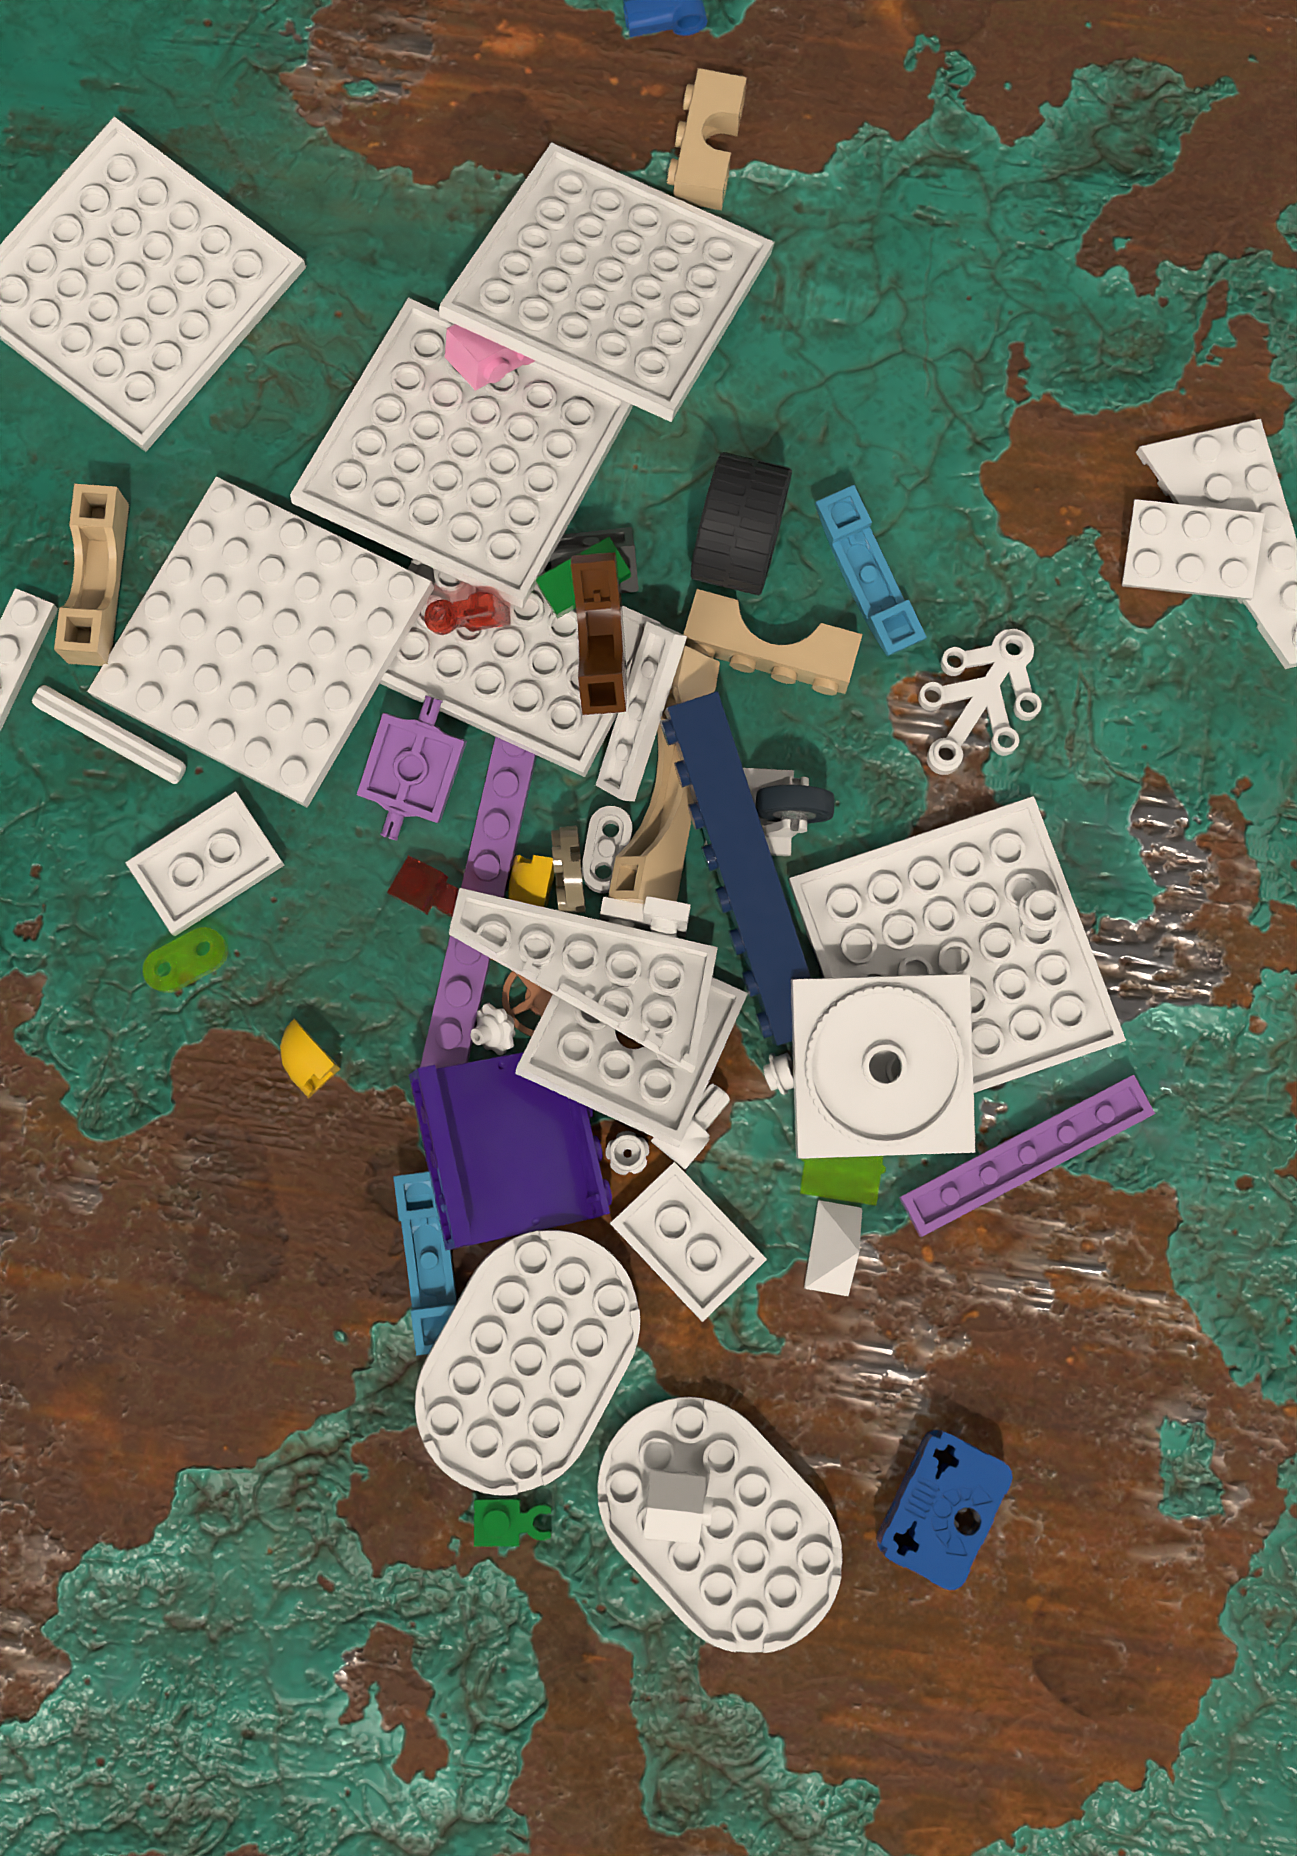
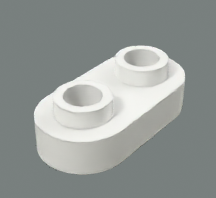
(602, 849)

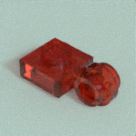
(476, 613)
(423, 887)

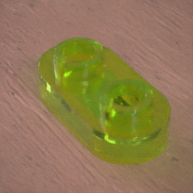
(184, 961)

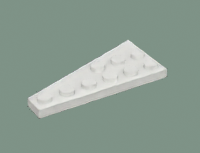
(1237, 472)
(621, 975)

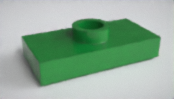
(558, 582)

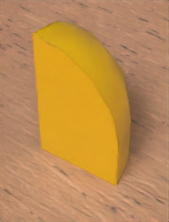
(531, 880)
(305, 1059)

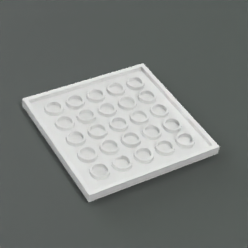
(607, 281)
(135, 283)
(459, 472)
(261, 640)
(952, 908)

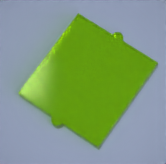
(843, 1178)

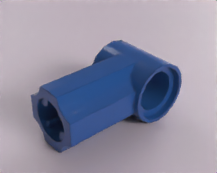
(654, 16)

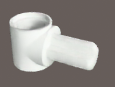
(696, 1137)

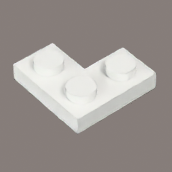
(655, 915)

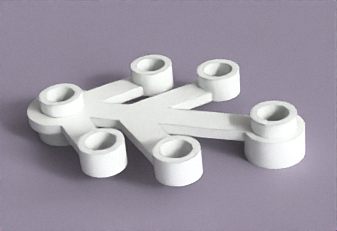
(984, 694)

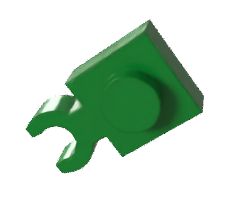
(501, 1522)

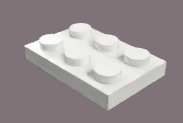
(1193, 549)
(204, 864)
(688, 1241)

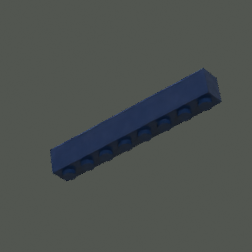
(740, 857)

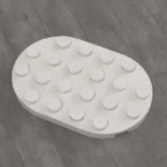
(527, 1362)
(771, 1545)

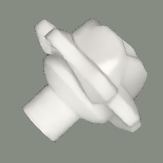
(494, 1029)

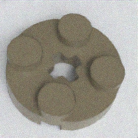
(568, 870)

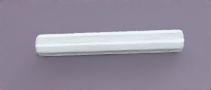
(109, 734)

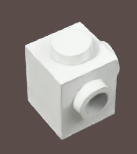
(676, 1507)

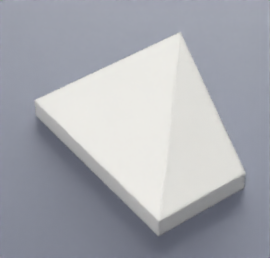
(834, 1248)

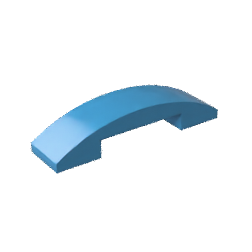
(867, 572)
(427, 1262)

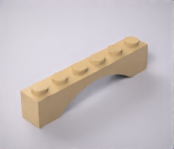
(656, 853)

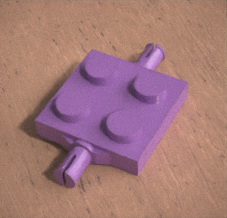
(411, 767)

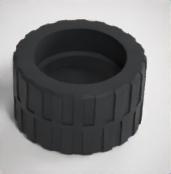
(740, 523)

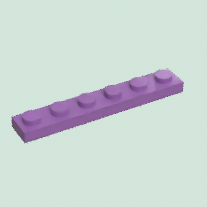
(1026, 1155)

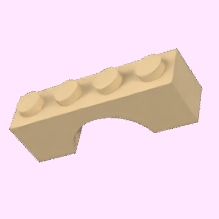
(89, 615)
(820, 659)

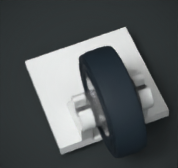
(786, 805)

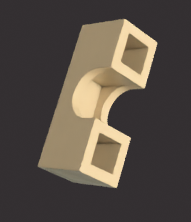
(714, 109)

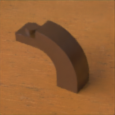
(600, 634)

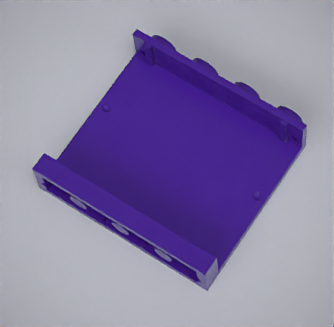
(505, 1152)

